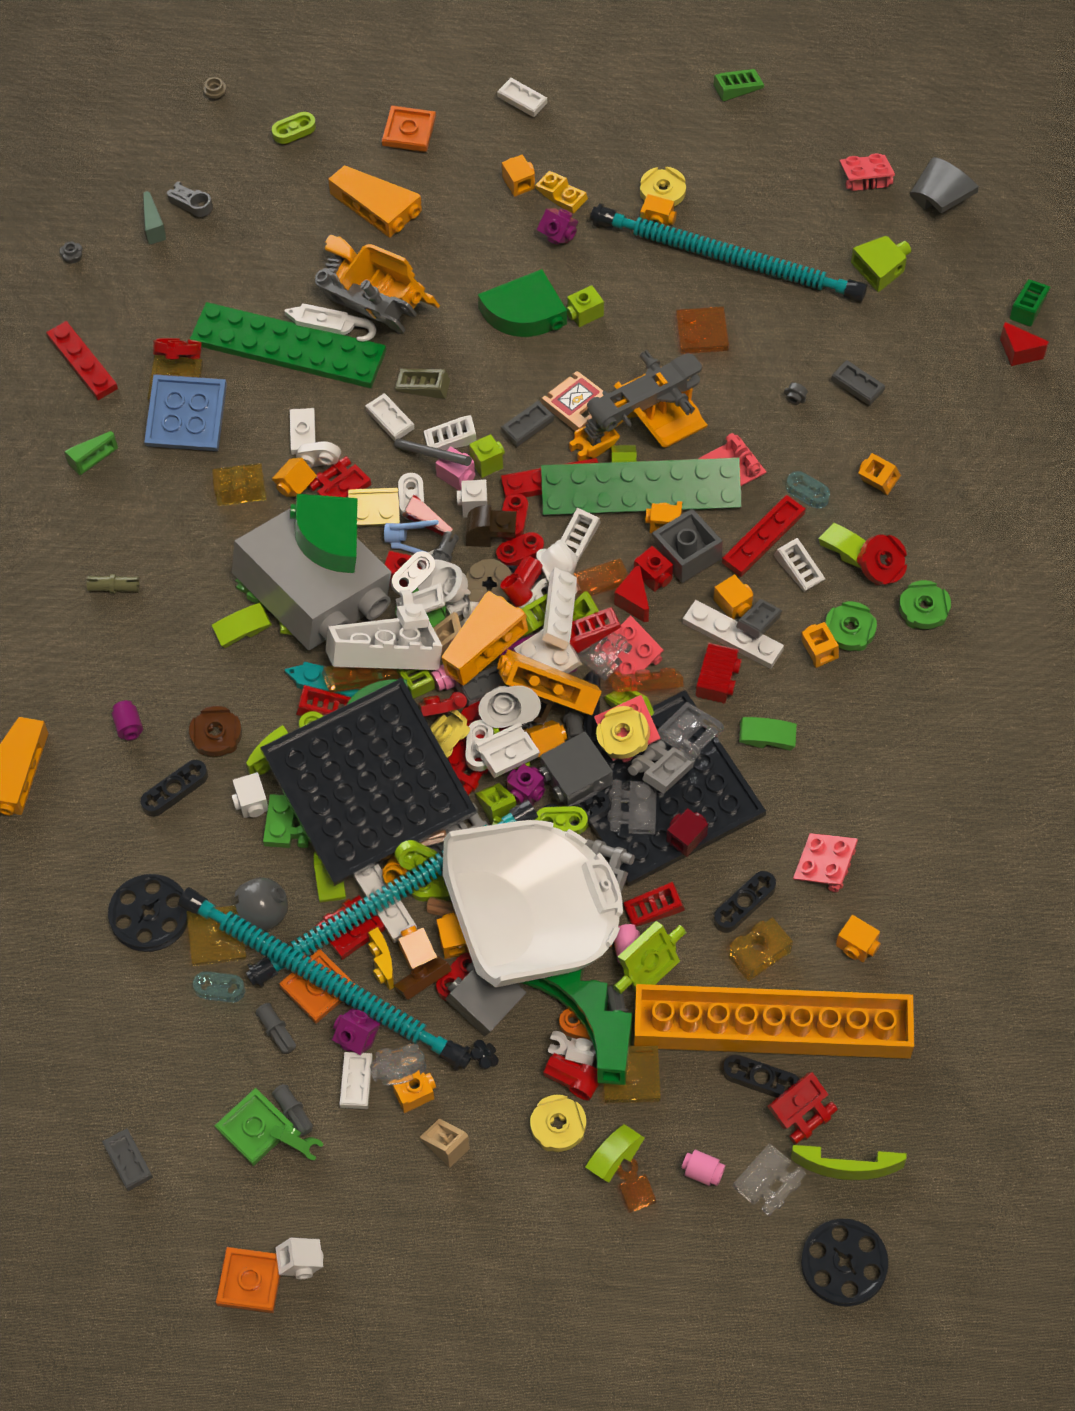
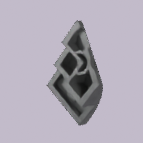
(942, 186)

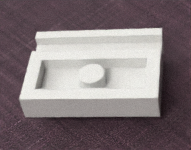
(507, 750)

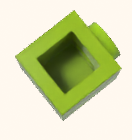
(585, 306)
(487, 455)

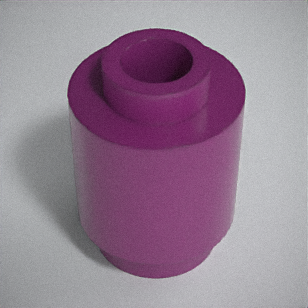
(127, 720)

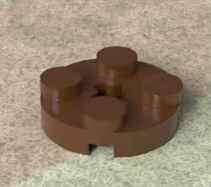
(220, 744)

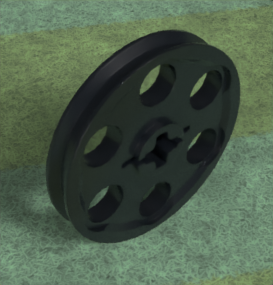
(146, 901)
(842, 1275)

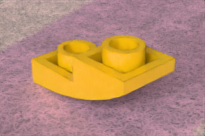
(560, 192)
(383, 965)

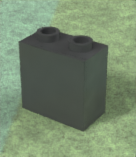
(575, 769)
(482, 1002)

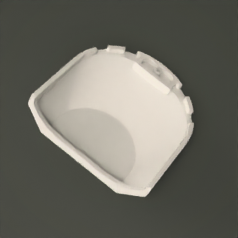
(530, 899)

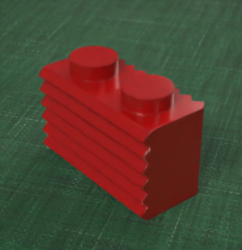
(717, 673)

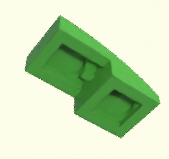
(767, 731)

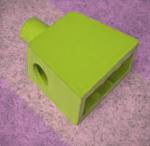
(880, 261)

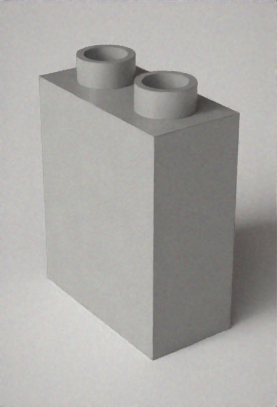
(303, 593)

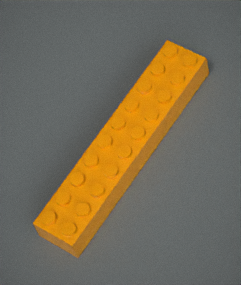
(774, 1021)

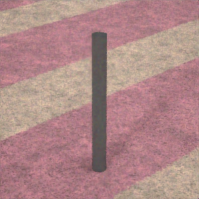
(433, 452)

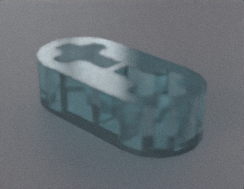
(808, 489)
(219, 980)

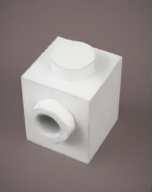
(472, 495)
(249, 796)
(299, 1257)

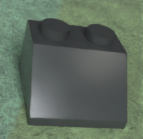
(688, 544)

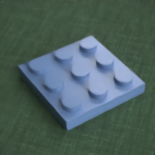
(185, 412)

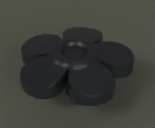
(484, 1054)

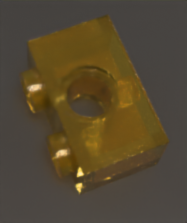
(239, 484)
(754, 962)

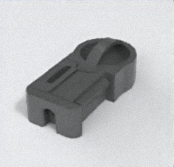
(188, 199)

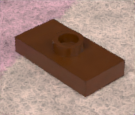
(422, 977)

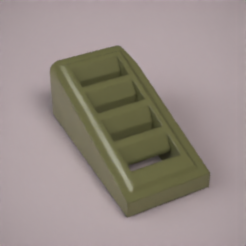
(436, 388)

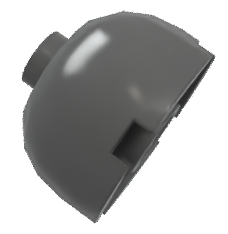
(262, 902)

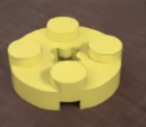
(670, 177)
(611, 725)
(450, 730)
(558, 1139)

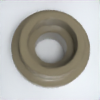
(214, 87)

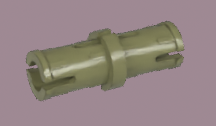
(113, 583)

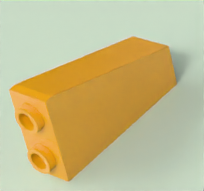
(375, 200)
(483, 637)
(548, 682)
(18, 763)

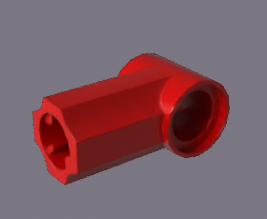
(518, 584)
(579, 1079)

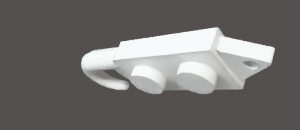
(329, 320)

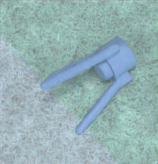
(397, 532)

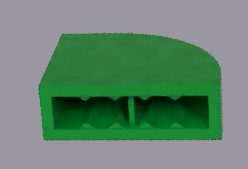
(523, 306)
(327, 530)

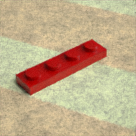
(82, 360)
(528, 482)
(763, 535)

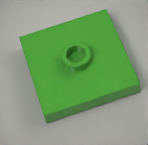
(250, 1125)

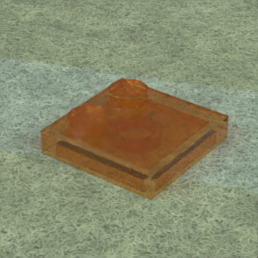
(702, 330)

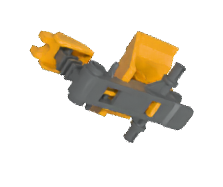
(371, 282)
(657, 398)

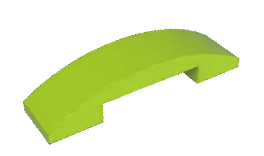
(810, 1159)

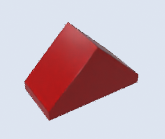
(1021, 345)
(632, 596)

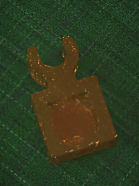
(636, 1189)

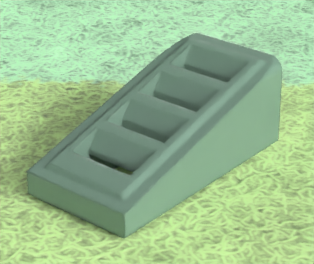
(153, 224)

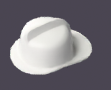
(557, 556)
(452, 579)
(509, 706)

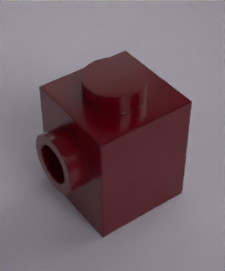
(687, 831)

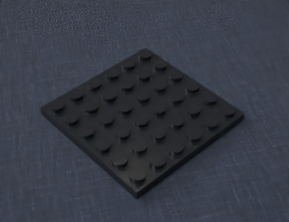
(367, 781)
(710, 788)

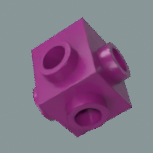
(558, 225)
(526, 784)
(355, 1031)

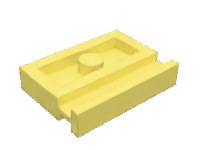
(376, 506)

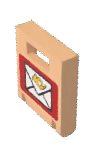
(571, 399)

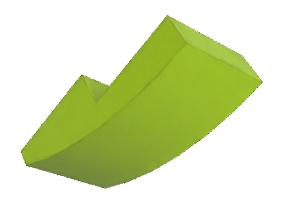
(842, 541)
(241, 624)
(256, 761)
(618, 1146)

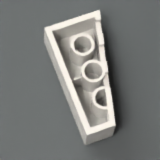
(383, 646)

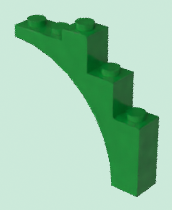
(607, 1029)

